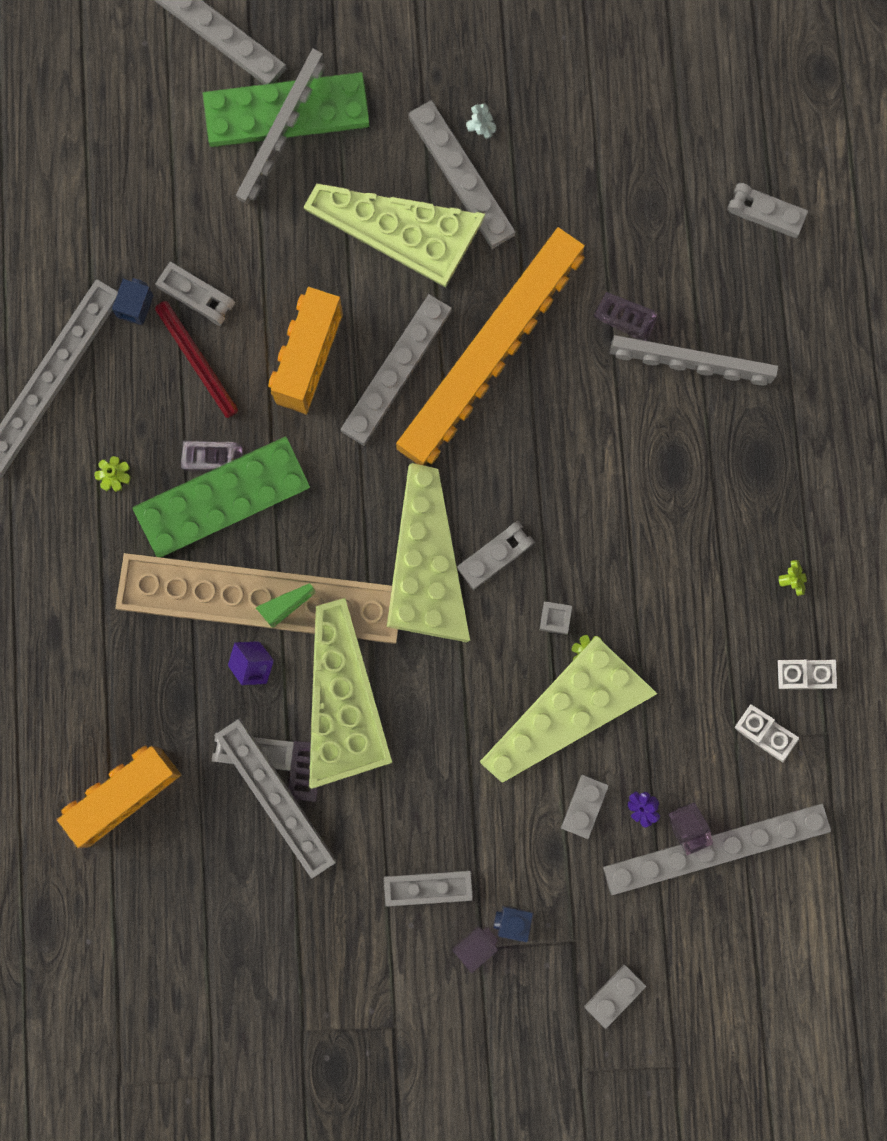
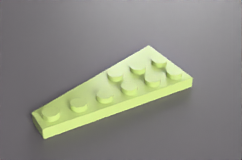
(425, 577)
(345, 719)

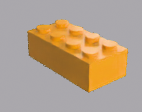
(306, 350)
(118, 797)

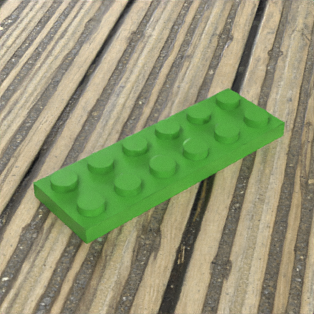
(250, 111)
(221, 497)

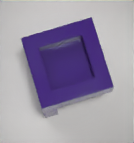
(250, 663)

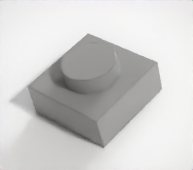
(555, 618)

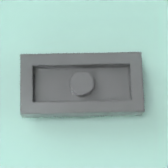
(584, 806)
(614, 996)

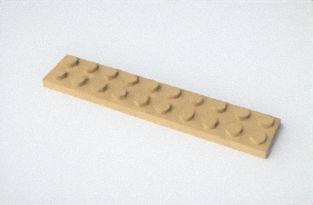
(233, 594)

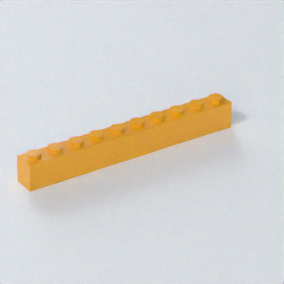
(490, 348)

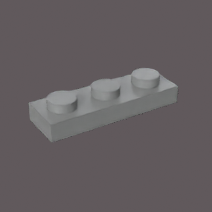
(428, 888)

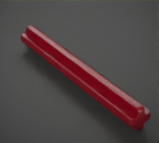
(196, 359)

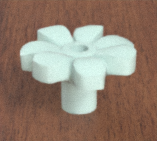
(481, 121)

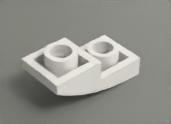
(807, 674)
(766, 733)

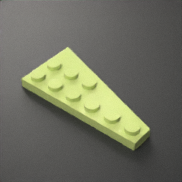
(409, 231)
(576, 703)

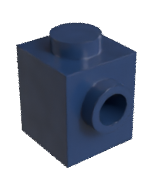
(133, 301)
(513, 923)

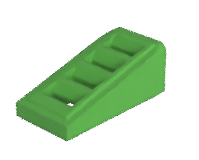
(282, 606)

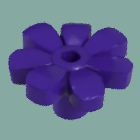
(644, 808)

